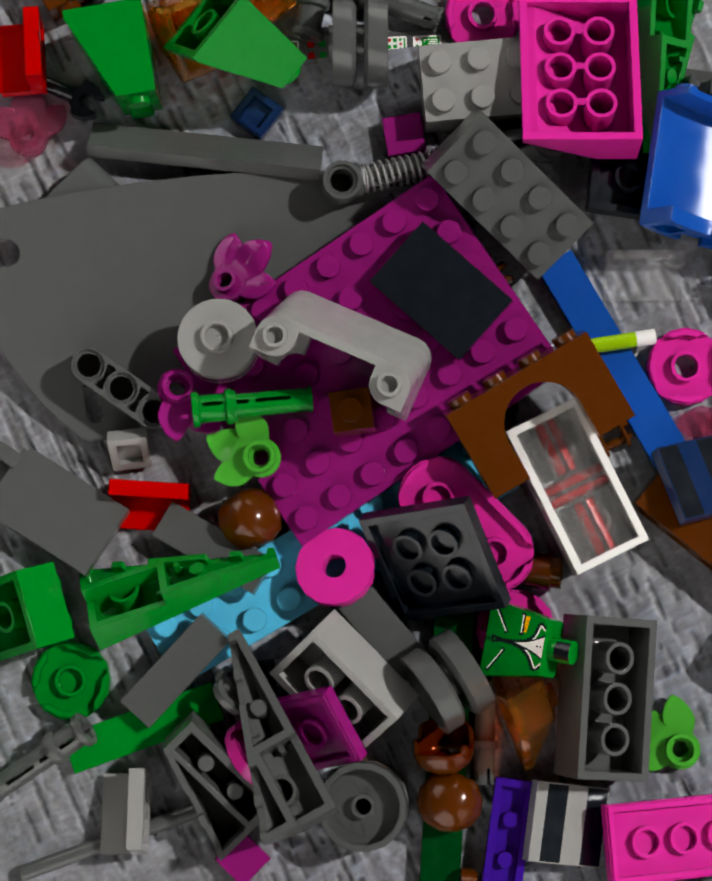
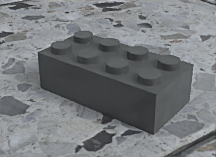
(507, 193)
(606, 699)

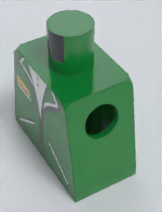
(525, 644)

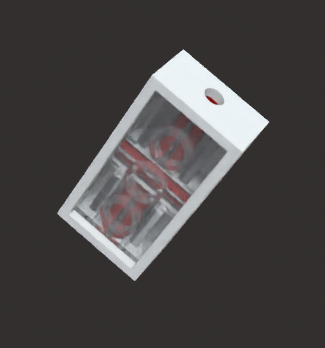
(576, 487)

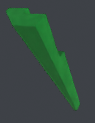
(663, 51)
(138, 597)

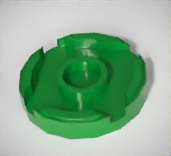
(71, 680)

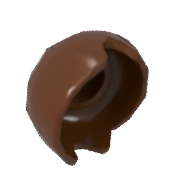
(250, 518)
(443, 752)
(449, 802)

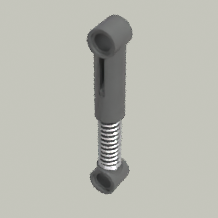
(406, 169)

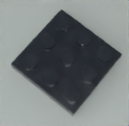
(435, 559)

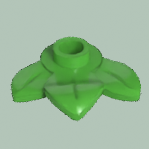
(238, 451)
(667, 728)

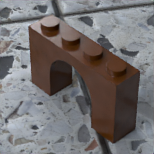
(481, 416)

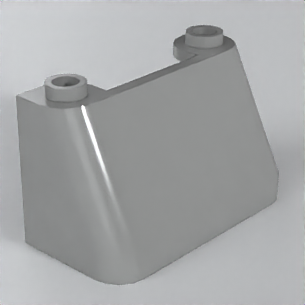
(398, 357)

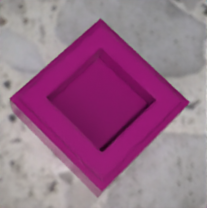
(403, 135)
(245, 859)

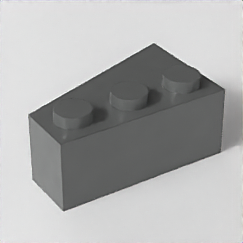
(211, 782)

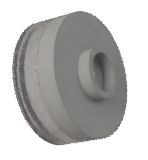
(217, 340)

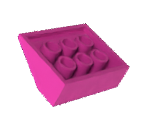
(581, 77)

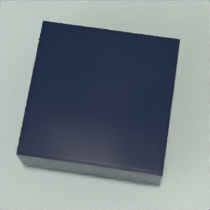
(257, 113)

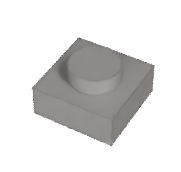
(129, 449)

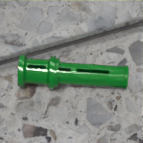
(231, 406)

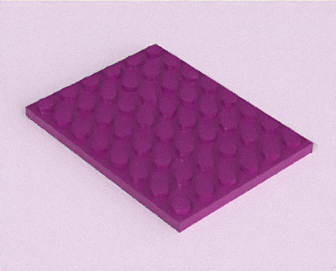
(334, 476)

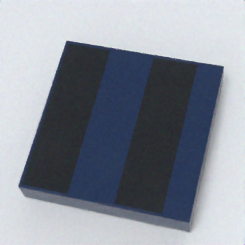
(687, 477)

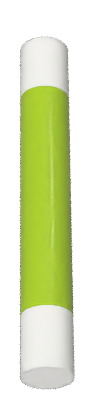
(624, 340)

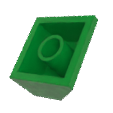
(32, 611)

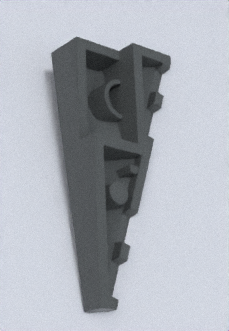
(284, 779)

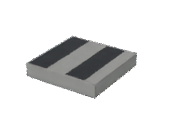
(565, 824)

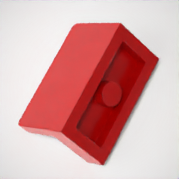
(23, 56)
(148, 500)

